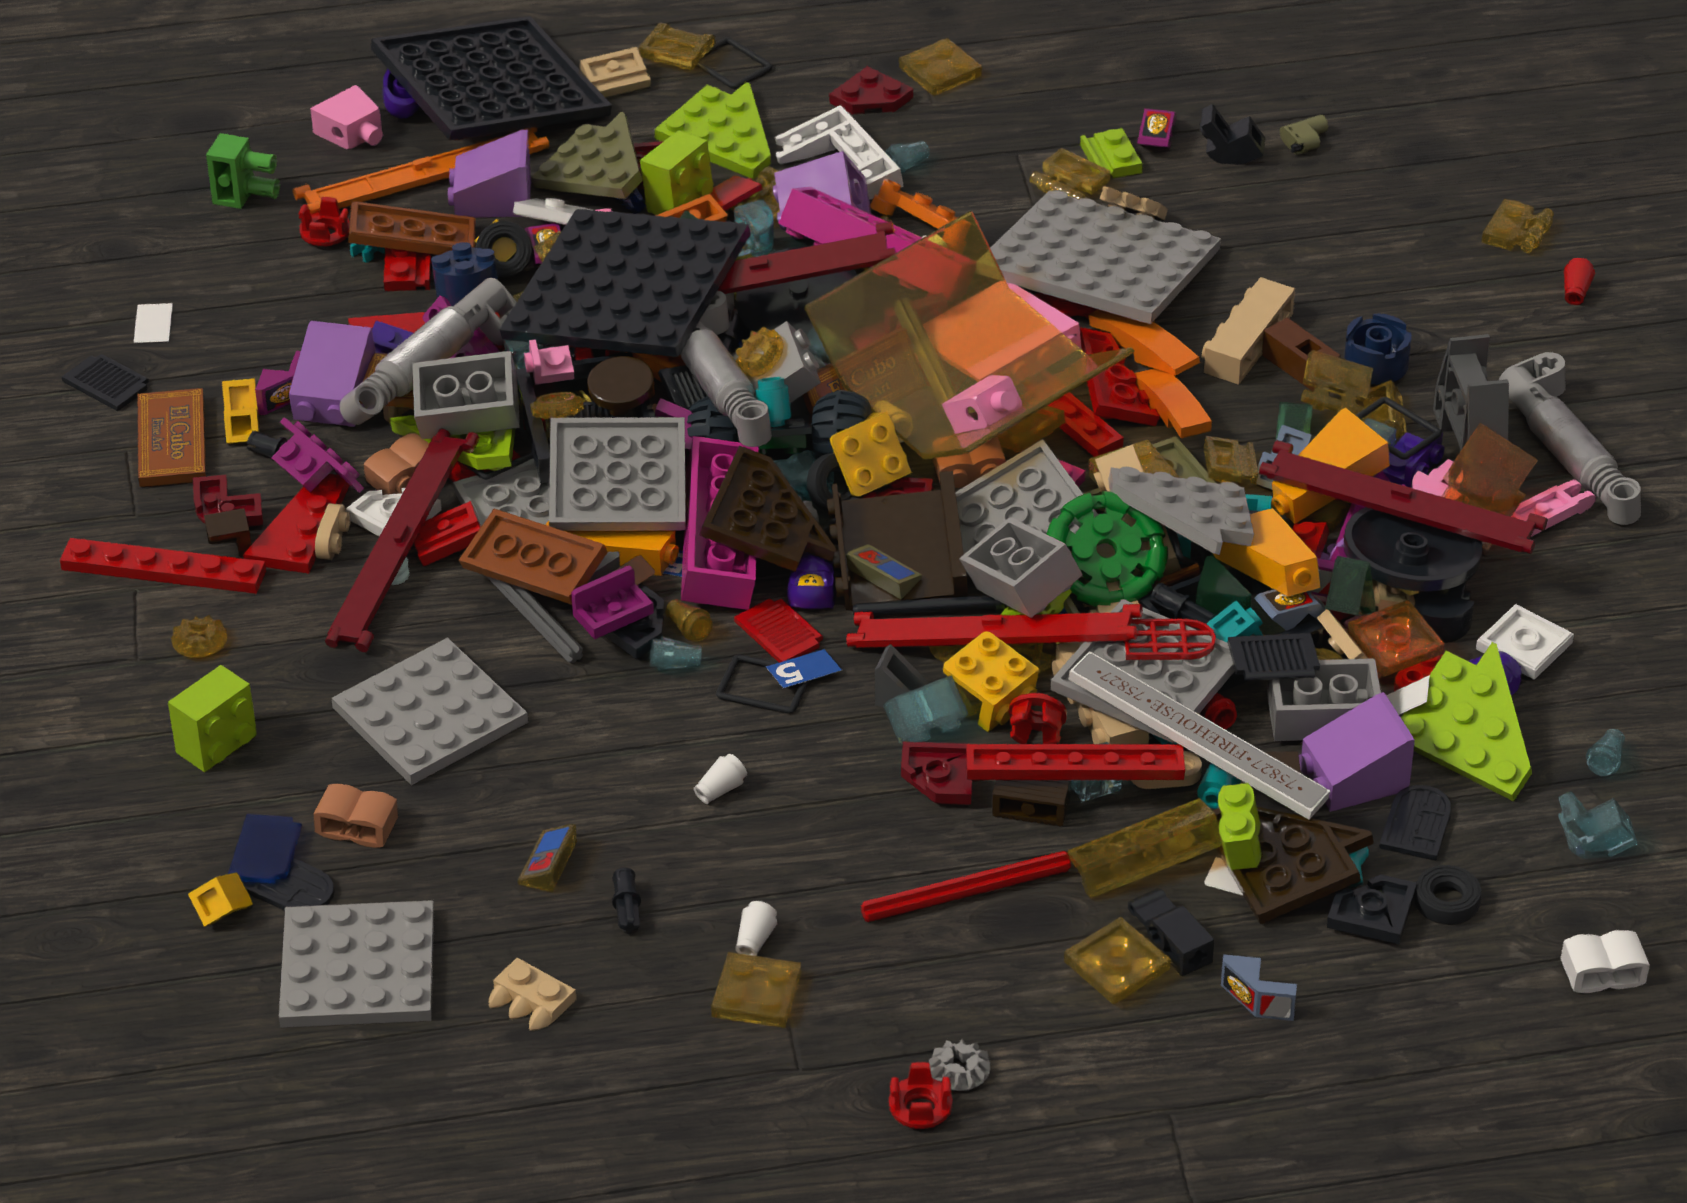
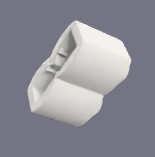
(1604, 961)

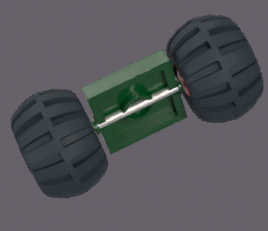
(830, 415)

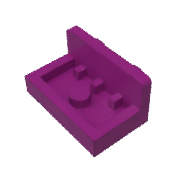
(610, 603)

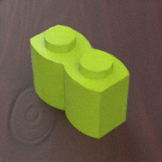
(1239, 826)

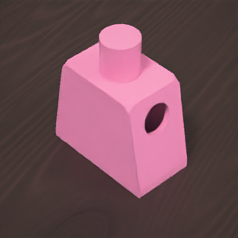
(348, 119)
(991, 399)

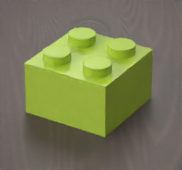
(676, 172)
(212, 718)

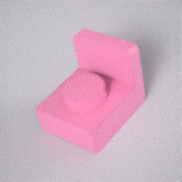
(549, 363)

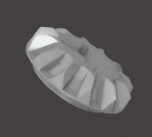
(976, 1065)

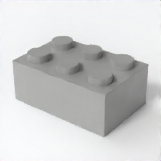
(466, 394)
(1021, 567)
(1310, 703)

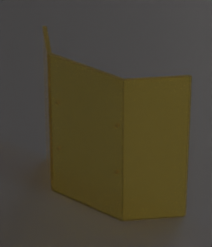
(936, 326)

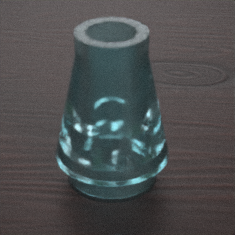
(908, 154)
(673, 654)
(1606, 754)

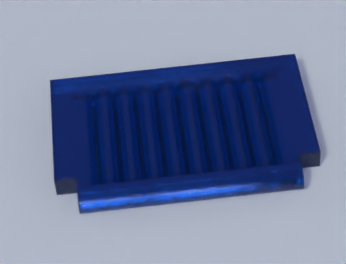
(265, 848)

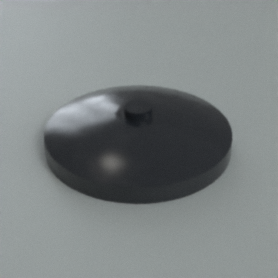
(785, 301)
(1410, 552)

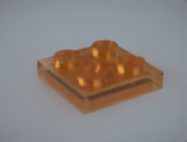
(1396, 638)

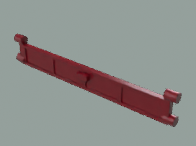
(809, 261)
(1402, 500)
(397, 540)

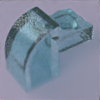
(761, 226)
(1595, 832)

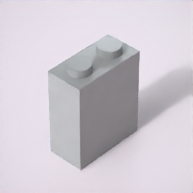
(795, 365)

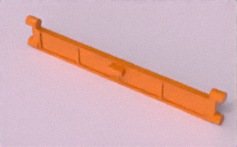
(399, 177)

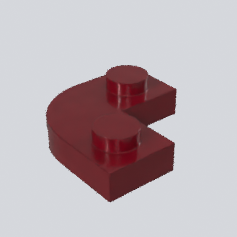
(212, 497)

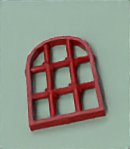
(1185, 655)

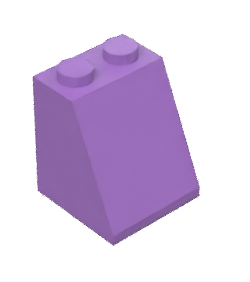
(830, 174)
(491, 178)
(329, 368)
(1360, 754)

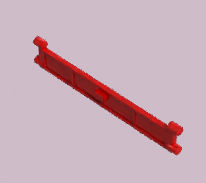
(1008, 628)

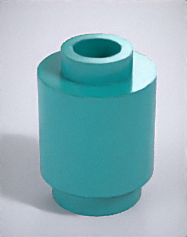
(776, 396)
(1212, 783)

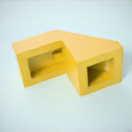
(240, 409)

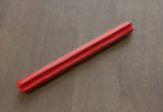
(965, 886)

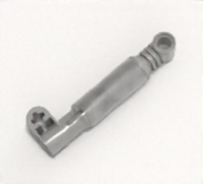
(433, 341)
(723, 378)
(1534, 392)

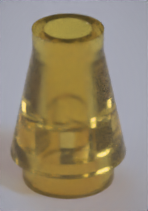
(690, 620)

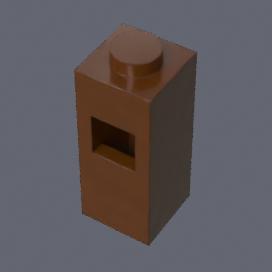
(1289, 346)

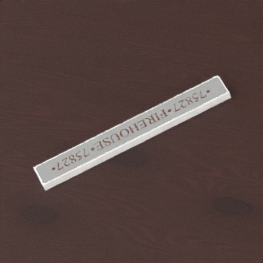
(1199, 735)

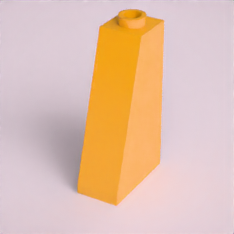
(1341, 443)
(655, 547)
(1275, 556)

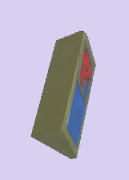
(882, 570)

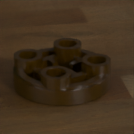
(621, 384)

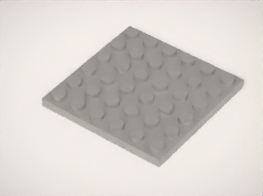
(1102, 256)

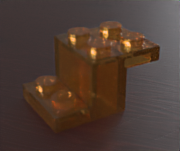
(1489, 473)

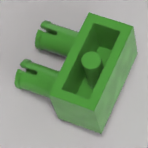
(232, 175)

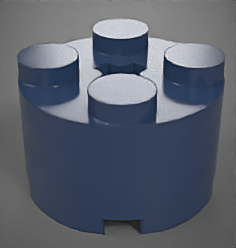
(462, 270)
(1381, 345)

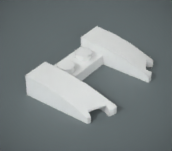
(841, 132)

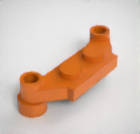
(918, 205)

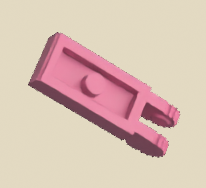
(1556, 504)

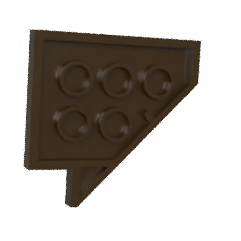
(764, 514)
(1297, 862)

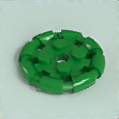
(1125, 540)

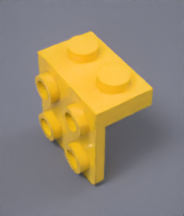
(870, 454)
(992, 675)

